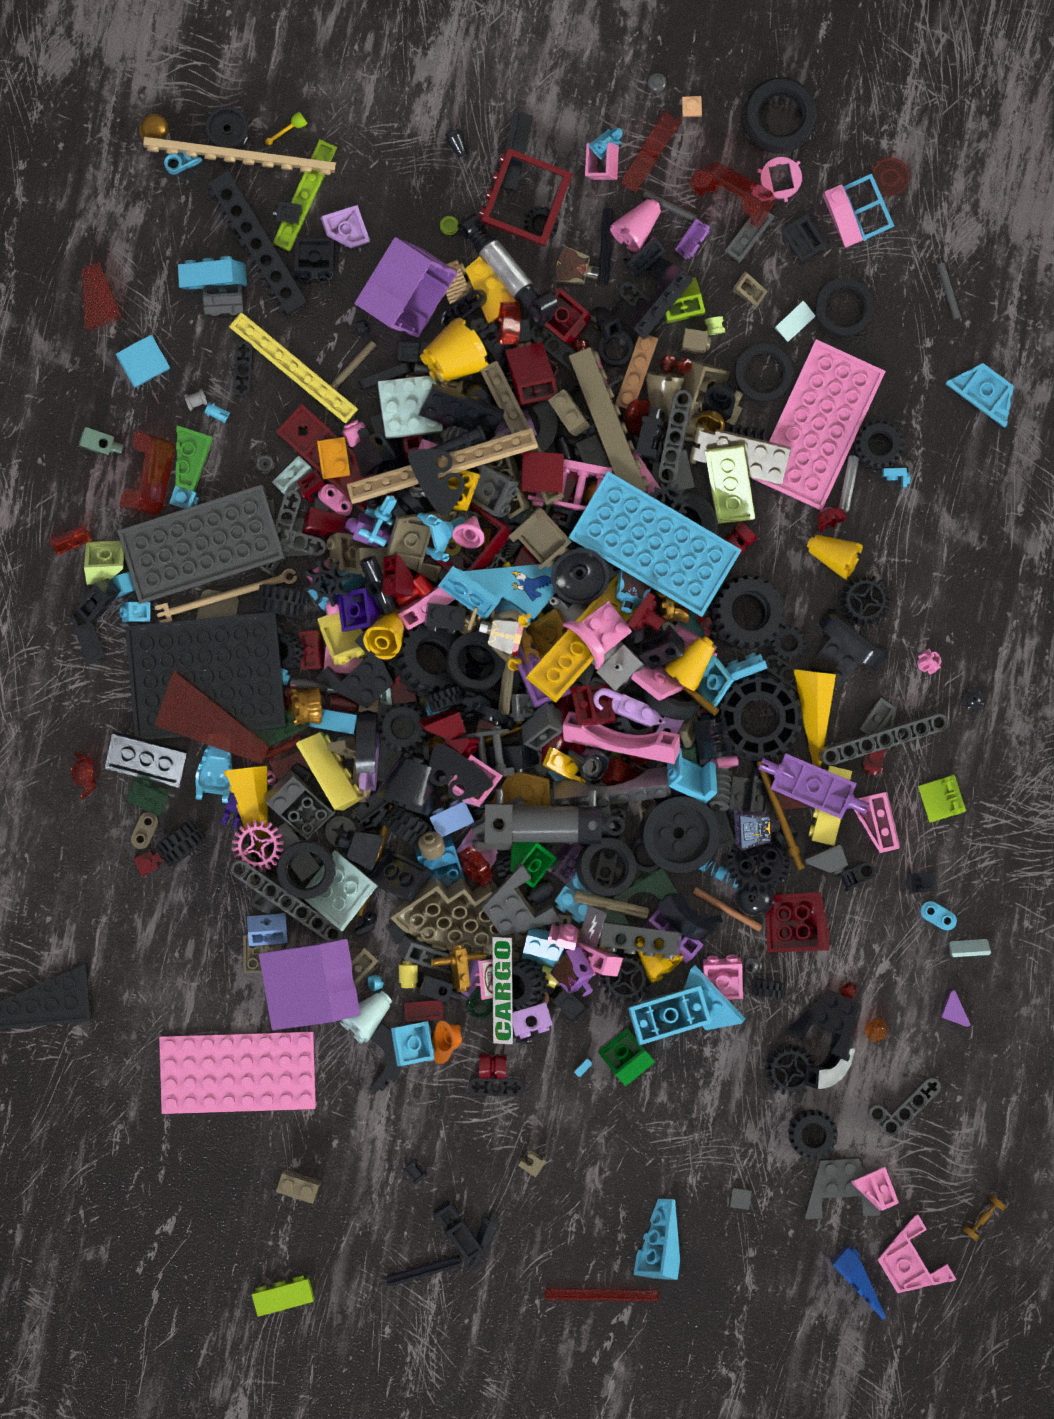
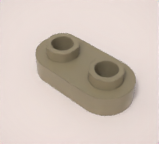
(144, 830)

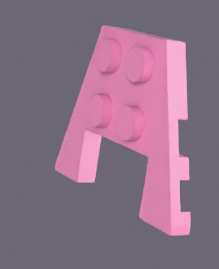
(905, 1266)

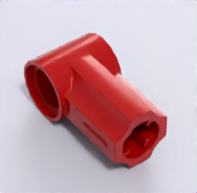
(421, 588)

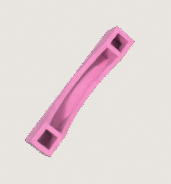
(657, 746)

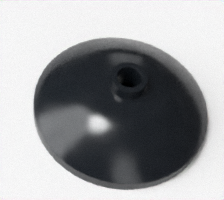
(580, 587)

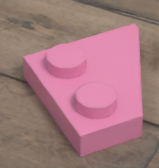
(877, 1188)

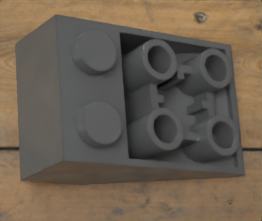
(298, 804)

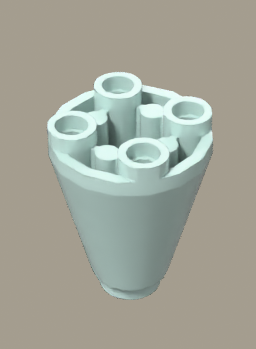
(371, 1013)

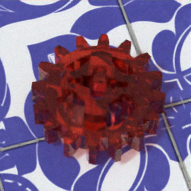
(475, 866)

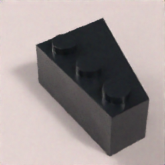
(514, 755)

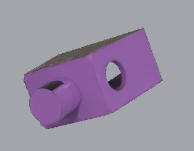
(573, 972)

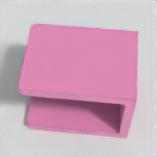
(611, 163)

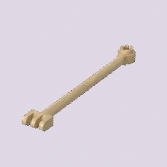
(168, 612)

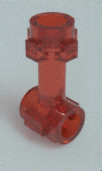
(668, 364)

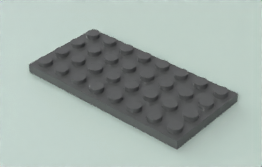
(201, 544)

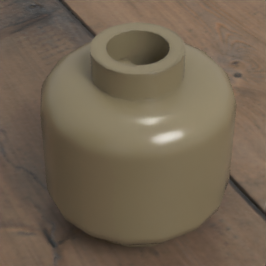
(431, 845)

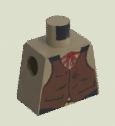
(573, 267)

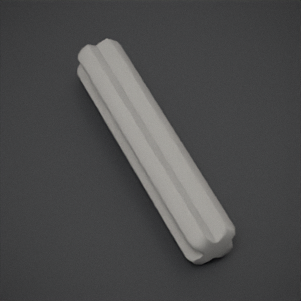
(848, 482)

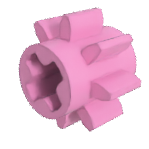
(929, 661)

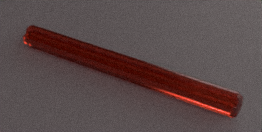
(601, 1295)

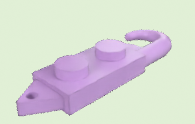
(629, 708)

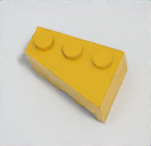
(483, 278)

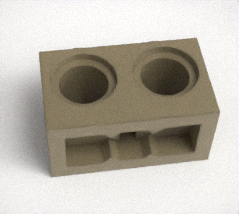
(695, 341)

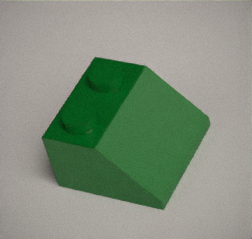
(533, 857)
(626, 1057)

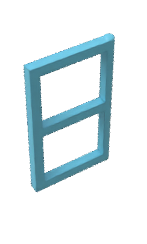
(880, 201)

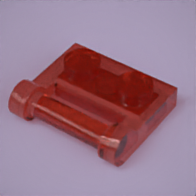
(282, 766)

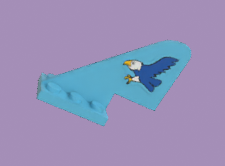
(522, 586)

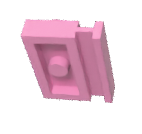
(563, 935)

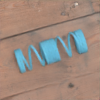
(721, 871)

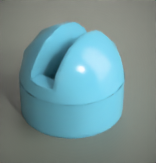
(375, 983)

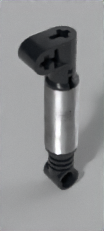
(515, 281)

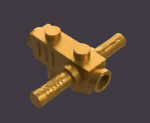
(459, 960)

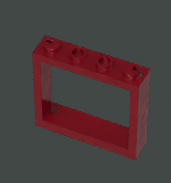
(555, 207)
(492, 548)

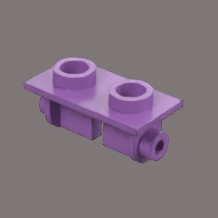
(688, 244)

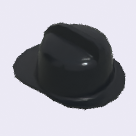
(720, 399)

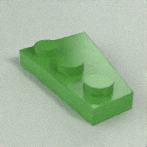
(191, 456)

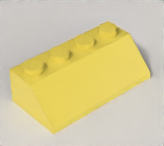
(330, 771)

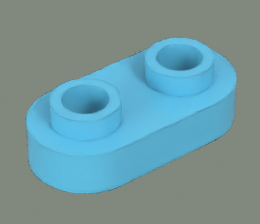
(938, 916)

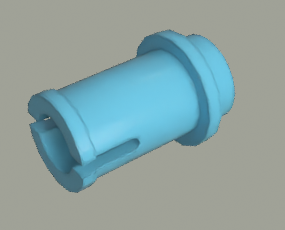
(216, 412)

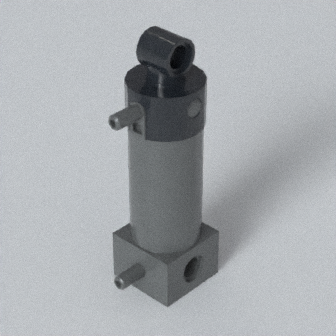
(548, 823)

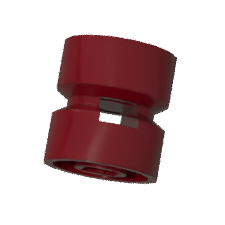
(744, 534)
(492, 1066)

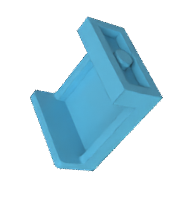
(693, 779)

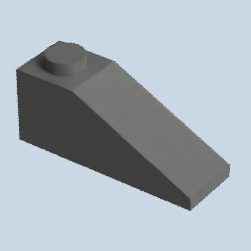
(422, 953)

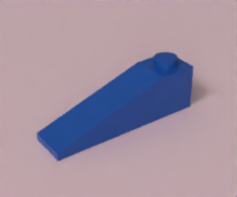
(852, 1269)

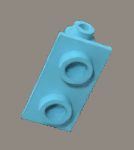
(599, 145)

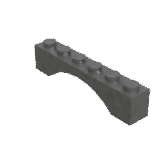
(649, 785)

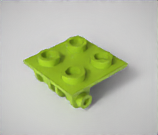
(942, 798)

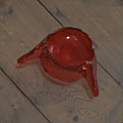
(83, 774)

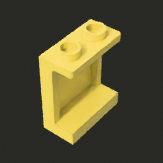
(340, 644)

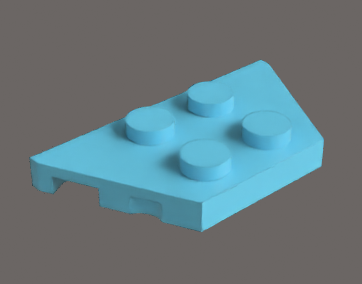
(985, 391)
(719, 1007)

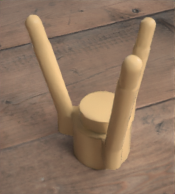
(470, 621)

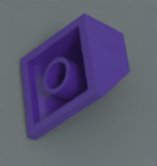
(357, 610)

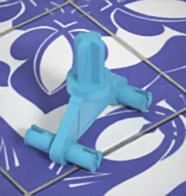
(382, 515)
(441, 534)

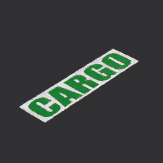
(502, 990)

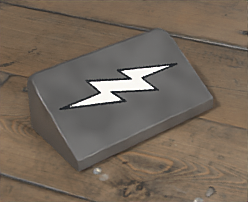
(592, 925)

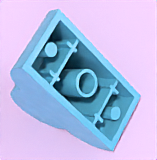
(669, 1014)

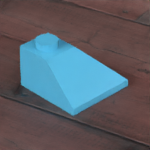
(715, 681)

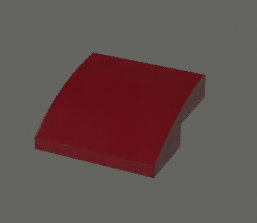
(542, 472)
(585, 708)

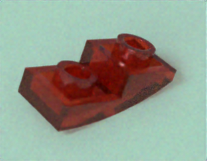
(510, 322)

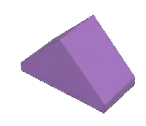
(953, 1009)

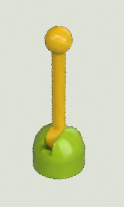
(297, 121)

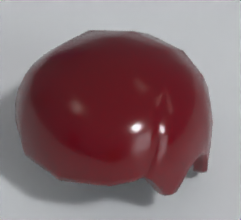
(830, 516)

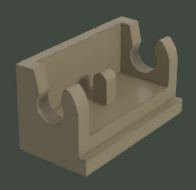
(533, 1165)

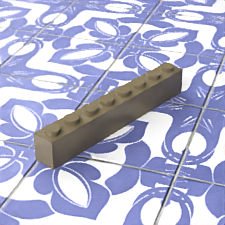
(607, 418)

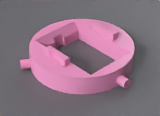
(796, 176)

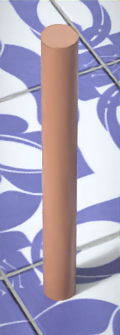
(727, 909)

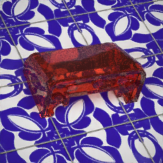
(756, 198)
(155, 475)

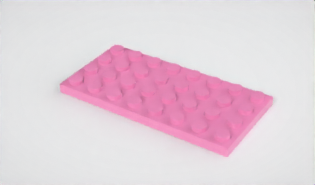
(823, 421)
(237, 1072)

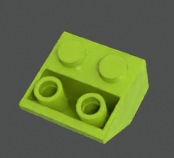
(687, 305)

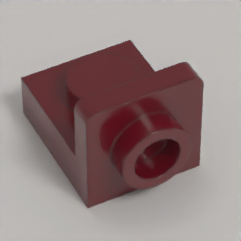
(310, 484)
(873, 762)

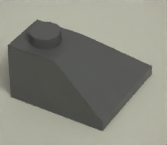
(829, 859)

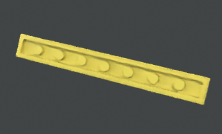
(293, 368)

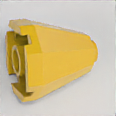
(657, 965)

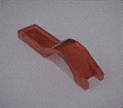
(650, 152)

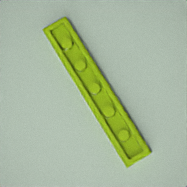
(304, 196)

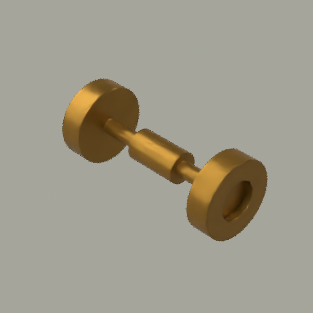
(984, 1217)

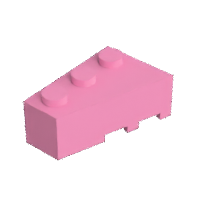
(879, 822)

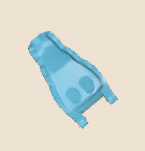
(210, 773)

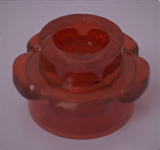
(579, 345)
(848, 990)

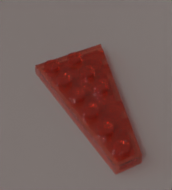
(201, 719)

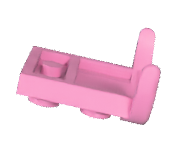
(600, 631)

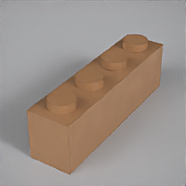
(636, 371)

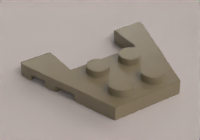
(410, 541)

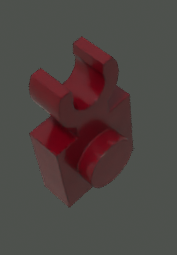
(147, 862)

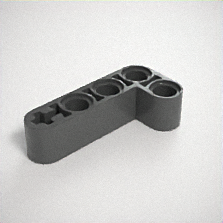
(907, 1103)

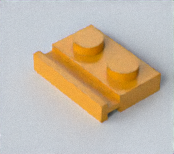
(333, 458)

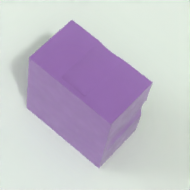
(406, 287)
(309, 984)

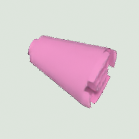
(636, 224)

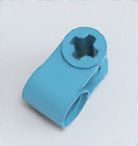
(184, 162)

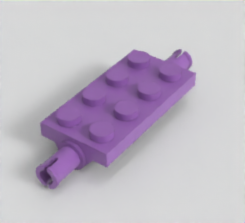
(813, 786)

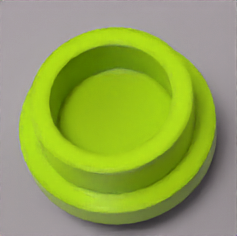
(449, 225)

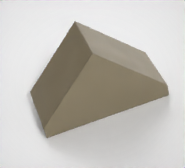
(749, 289)

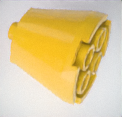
(454, 353)

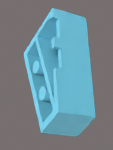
(211, 273)

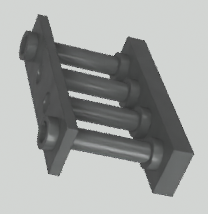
(495, 732)

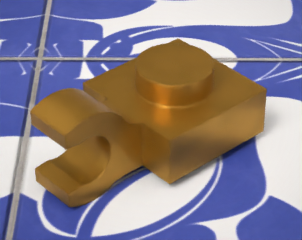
(526, 647)

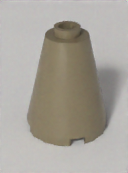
(662, 390)

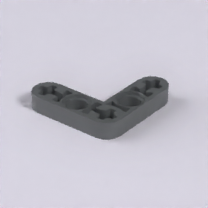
(290, 534)

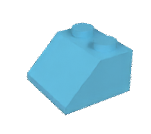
(539, 950)

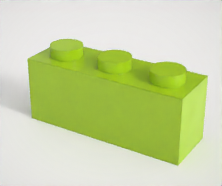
(282, 1295)

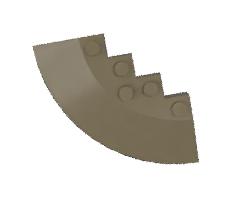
(453, 917)

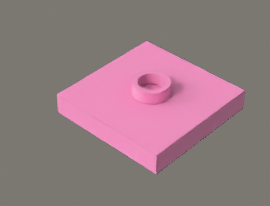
(657, 682)

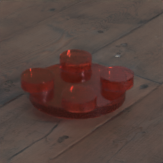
(634, 415)

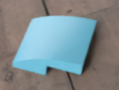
(142, 361)

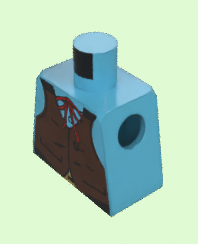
(630, 591)

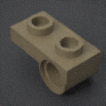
(344, 746)

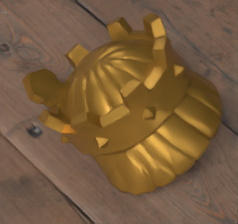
(672, 610)
(306, 706)

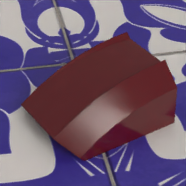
(568, 319)

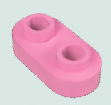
(335, 501)

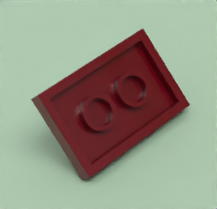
(646, 615)

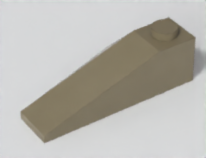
(697, 382)

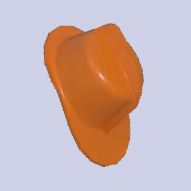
(445, 1040)

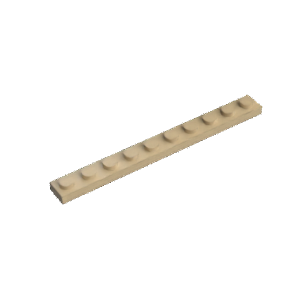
(231, 155)
(461, 460)

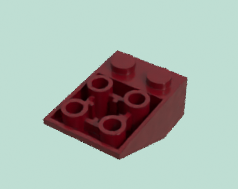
(531, 374)

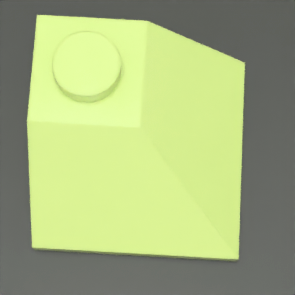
(102, 560)

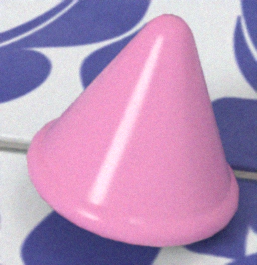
(468, 533)

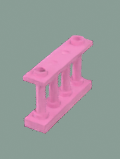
(583, 470)

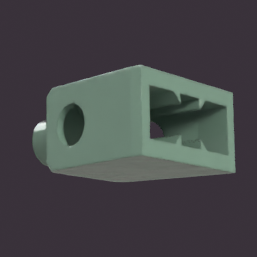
(90, 441)

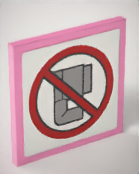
(486, 978)

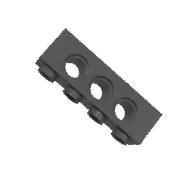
(671, 940)

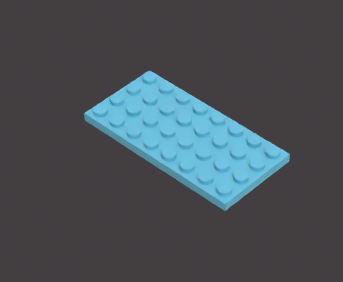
(655, 543)

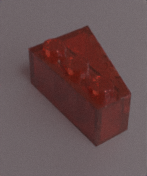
(98, 298)

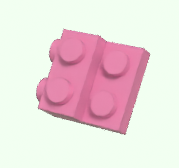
(725, 975)

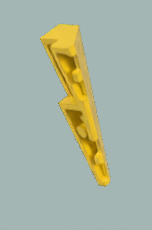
(815, 697)
(249, 789)

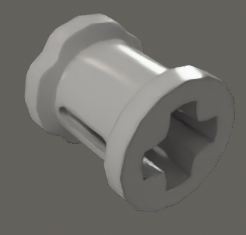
(196, 399)

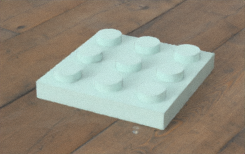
(401, 405)
(345, 894)

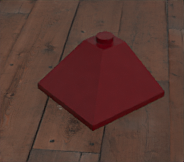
(797, 924)

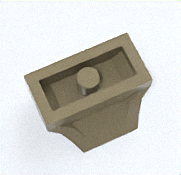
(362, 963)

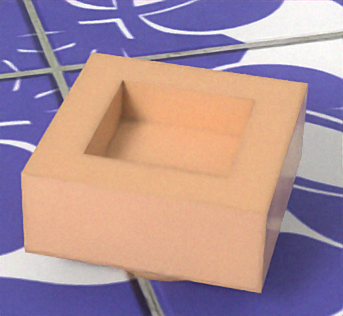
(692, 106)

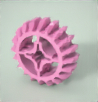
(273, 838)

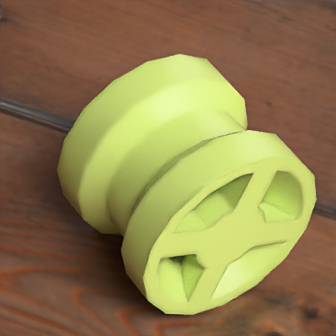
(714, 325)

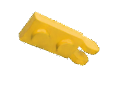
(562, 765)

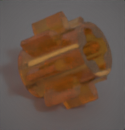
(876, 1030)

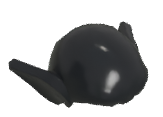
(592, 763)

